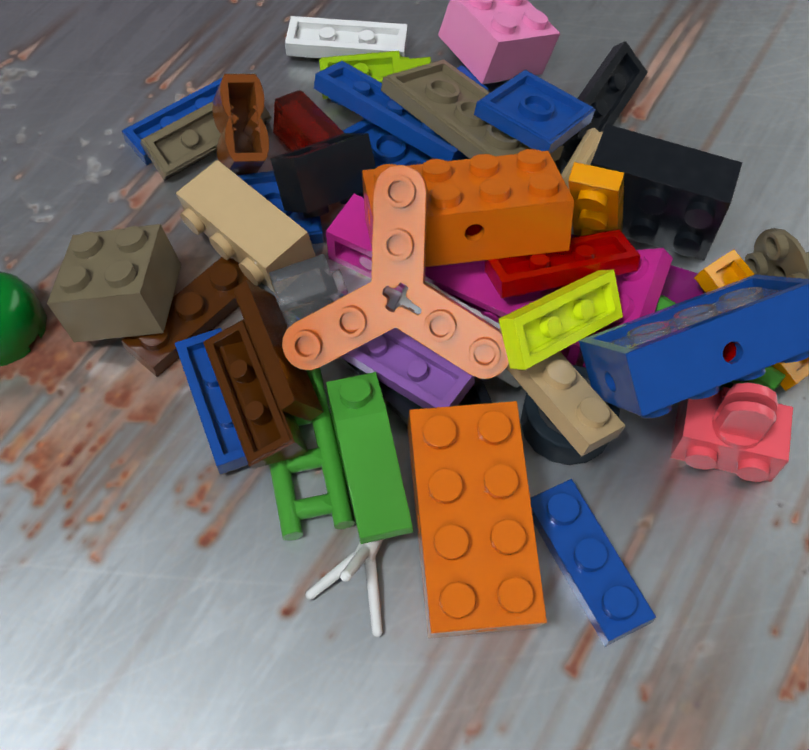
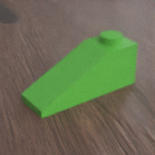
(369, 458)

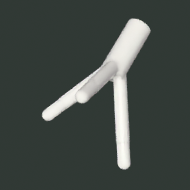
(345, 570)

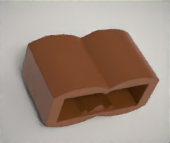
(237, 116)

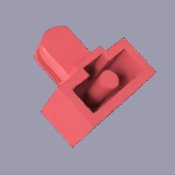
(735, 432)

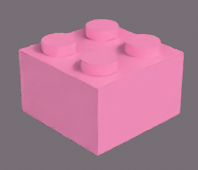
(498, 37)

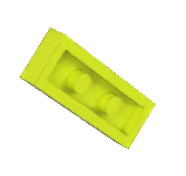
(560, 319)

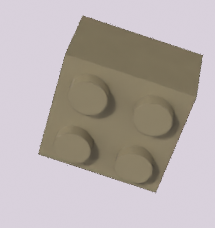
(116, 283)

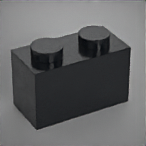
(323, 173)

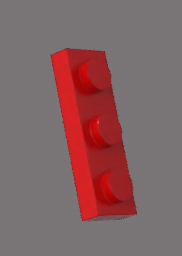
(558, 269)

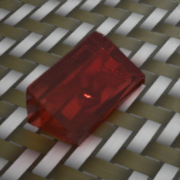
(301, 121)

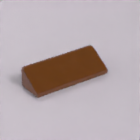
(262, 428)

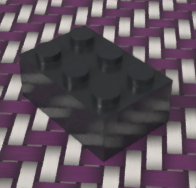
(670, 191)

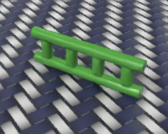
(327, 456)

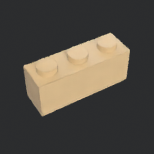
(242, 224)

